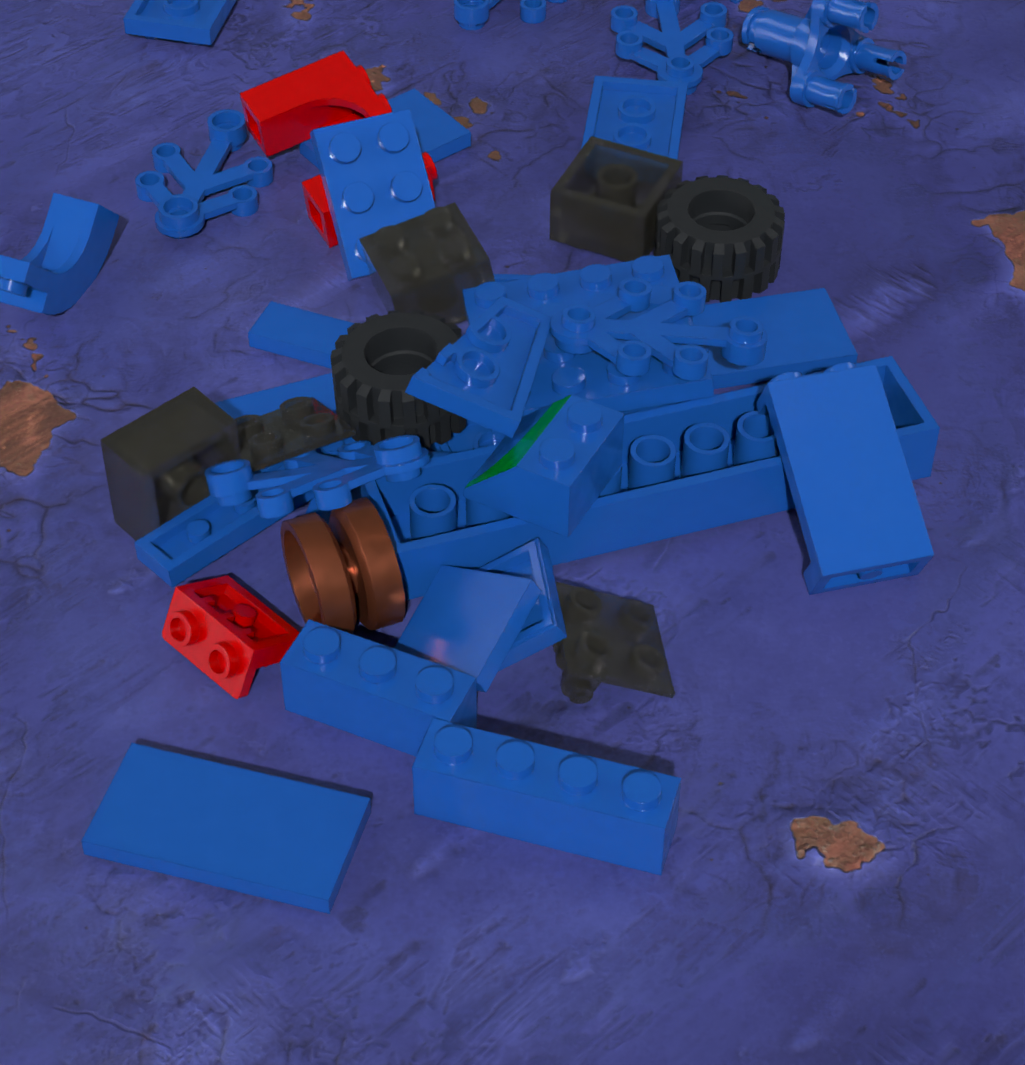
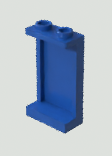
(847, 477)

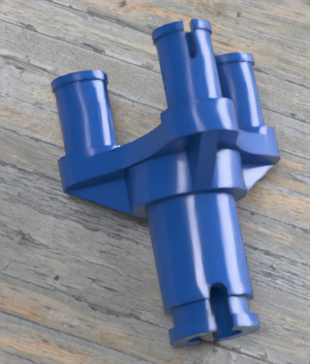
(822, 49)

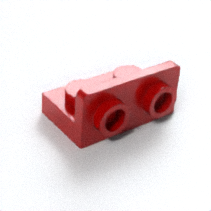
(226, 632)

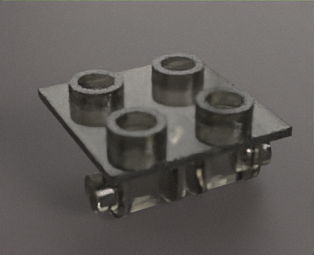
(290, 431)
(609, 643)

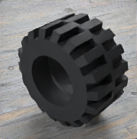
(721, 235)
(375, 368)

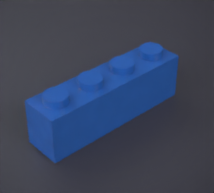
(546, 796)

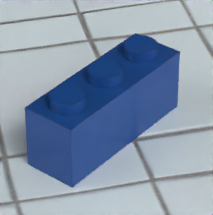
(372, 688)

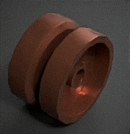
(344, 568)

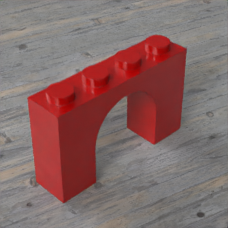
(311, 98)

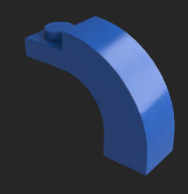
(62, 260)

